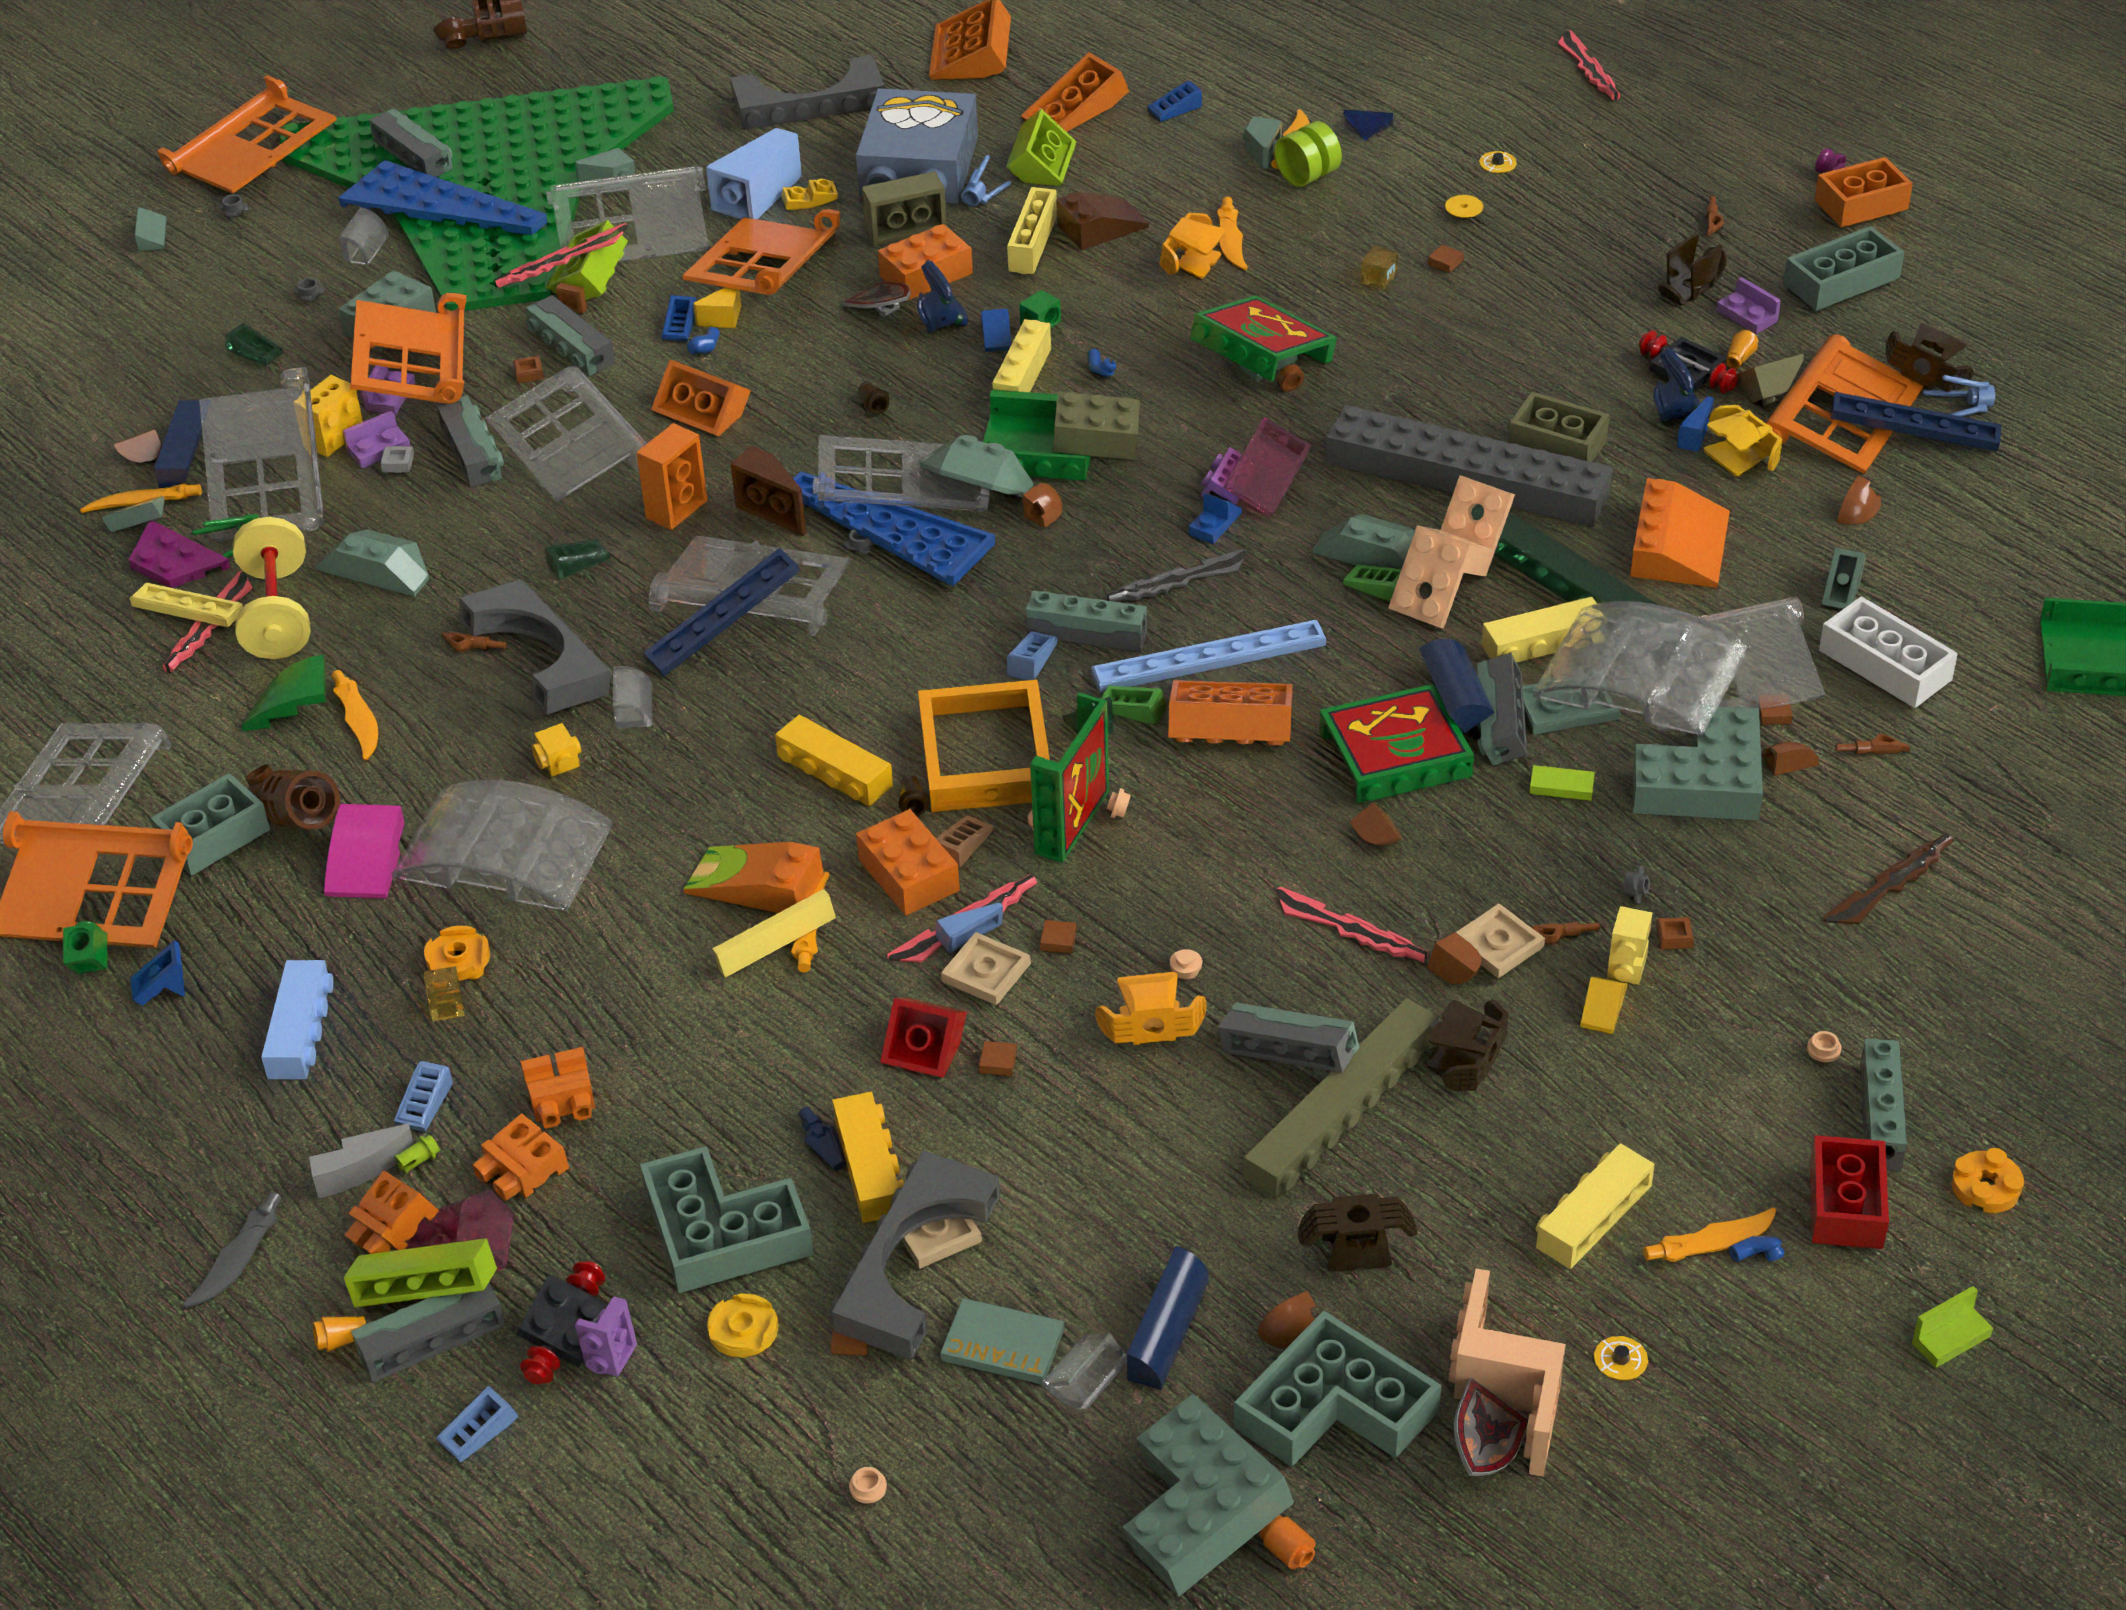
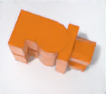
(559, 1094)
(521, 1159)
(388, 1215)

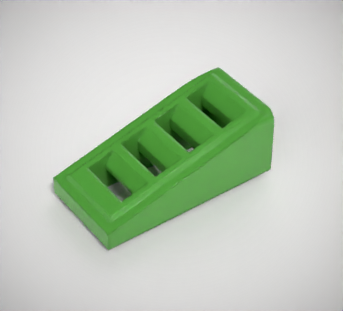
(1381, 581)
(1144, 703)

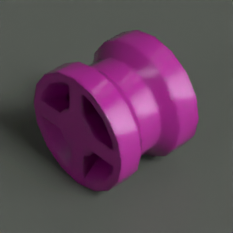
(1829, 161)

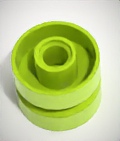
(1308, 153)

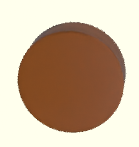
(1290, 378)

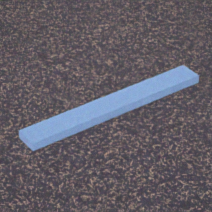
(1209, 655)

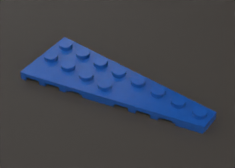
(432, 198)
(923, 539)

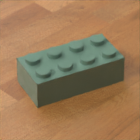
(1843, 268)

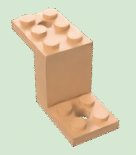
(1447, 553)
(1511, 1366)

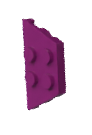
(172, 557)

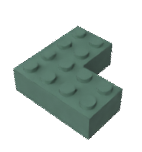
(1708, 780)
(720, 1235)
(1333, 1377)
(1216, 1496)

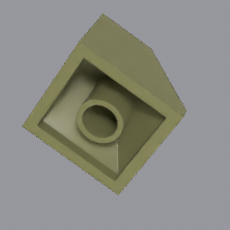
(1769, 380)

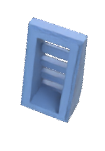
(1028, 657)
(958, 928)
(429, 1077)
(477, 1408)

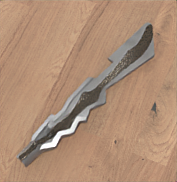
(1178, 577)

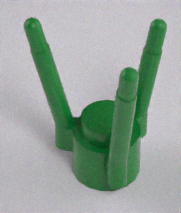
(225, 524)

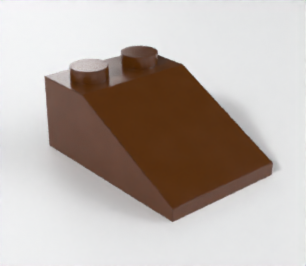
(1096, 218)
(767, 490)

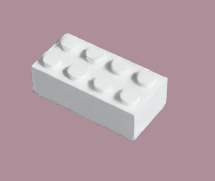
(1888, 652)

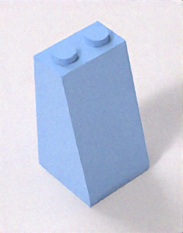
(754, 175)

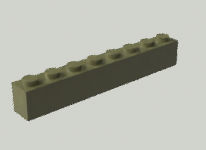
(1340, 1100)

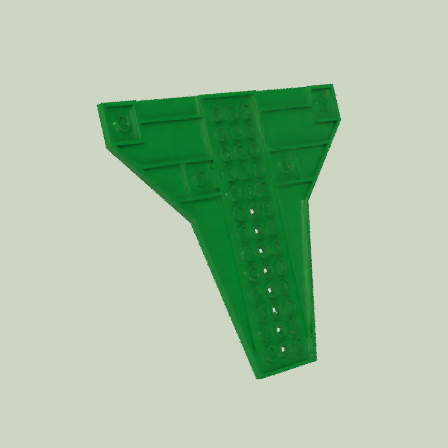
(502, 149)

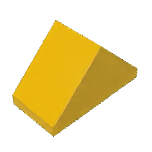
(718, 309)
(1603, 1004)

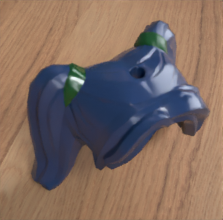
(939, 306)
(1677, 396)

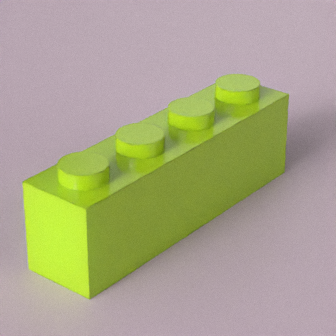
(420, 1273)

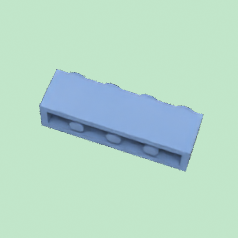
(297, 1019)

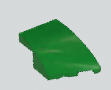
(295, 686)

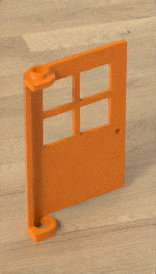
(233, 162)
(768, 240)
(415, 332)
(1846, 371)
(57, 866)

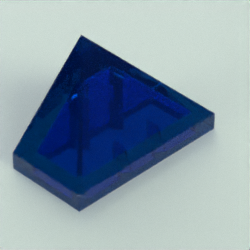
(1368, 122)

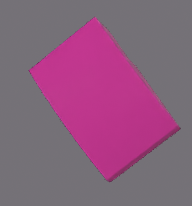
(363, 850)

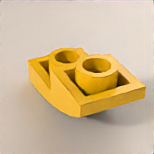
(816, 194)

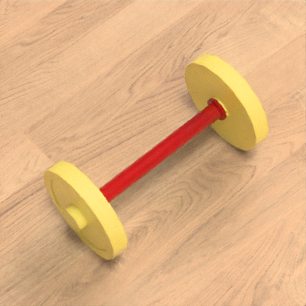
(271, 624)

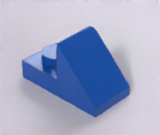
(996, 330)
(1214, 519)
(160, 972)

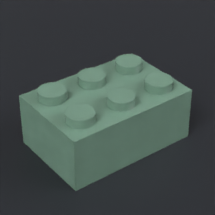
(392, 290)
(217, 819)

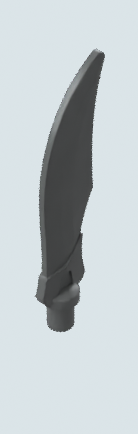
(238, 1253)

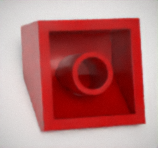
(922, 1036)

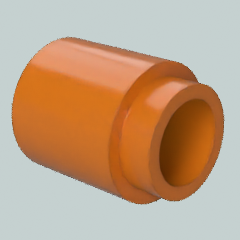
(1288, 1542)

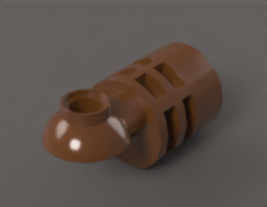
(484, 24)
(295, 796)

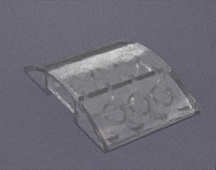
(1644, 663)
(506, 840)

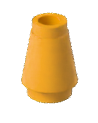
(1741, 348)
(335, 1331)

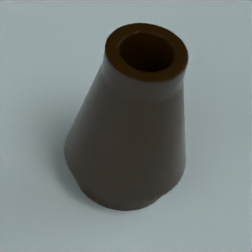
(874, 399)
(912, 796)

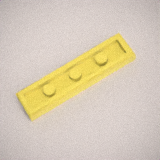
(186, 604)
(774, 933)

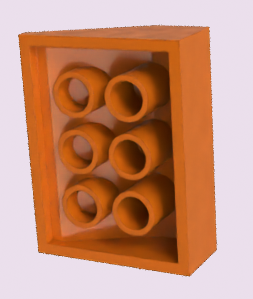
(971, 43)
(1679, 535)
(1230, 712)

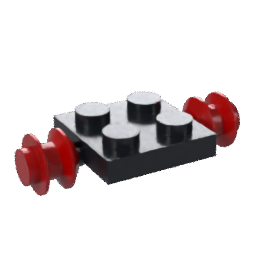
(1700, 361)
(553, 1320)

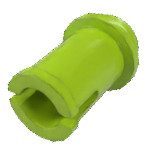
(417, 1153)

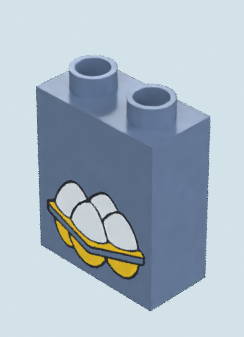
(919, 135)

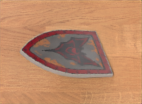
(879, 296)
(1486, 1430)

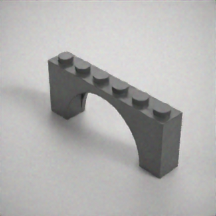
(763, 106)
(517, 609)
(932, 1192)

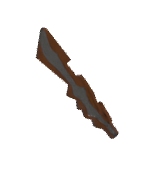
(1859, 905)

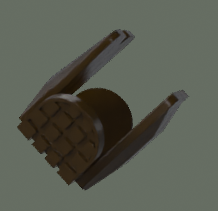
(1682, 269)
(1924, 365)
(1459, 1050)
(1354, 1219)

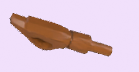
(1713, 217)
(462, 642)
(1880, 745)
(1555, 931)

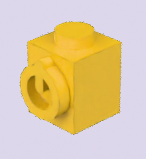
(556, 750)

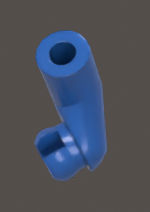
(704, 343)
(1101, 368)
(1757, 1244)

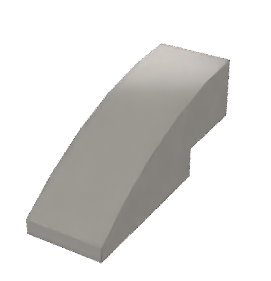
(359, 1160)

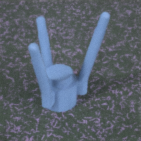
(976, 191)
(1980, 396)

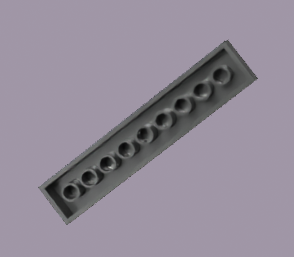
(1438, 456)

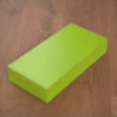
(1562, 782)

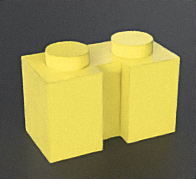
(1629, 945)

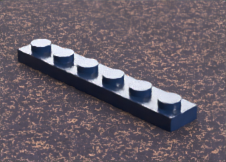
(1916, 421)
(721, 612)

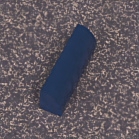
(179, 444)
(1457, 682)
(1167, 1319)

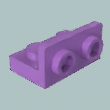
(1750, 306)
(383, 402)
(368, 439)
(1222, 468)
(608, 1341)

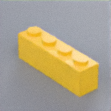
(834, 760)
(867, 1153)

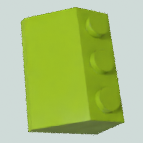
(1041, 151)
(590, 268)

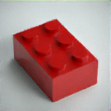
(1849, 1192)

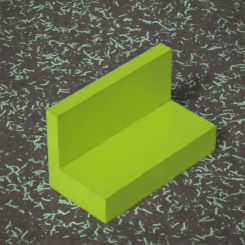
(1950, 1328)

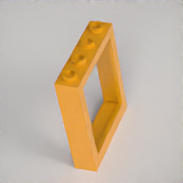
(981, 788)

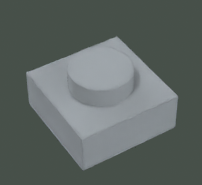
(397, 459)

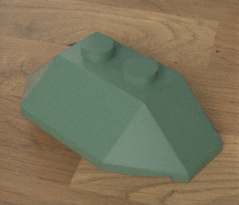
(980, 465)
(1366, 542)
(377, 561)

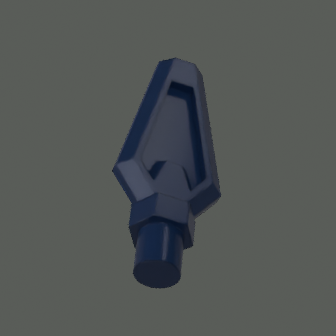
(822, 1139)

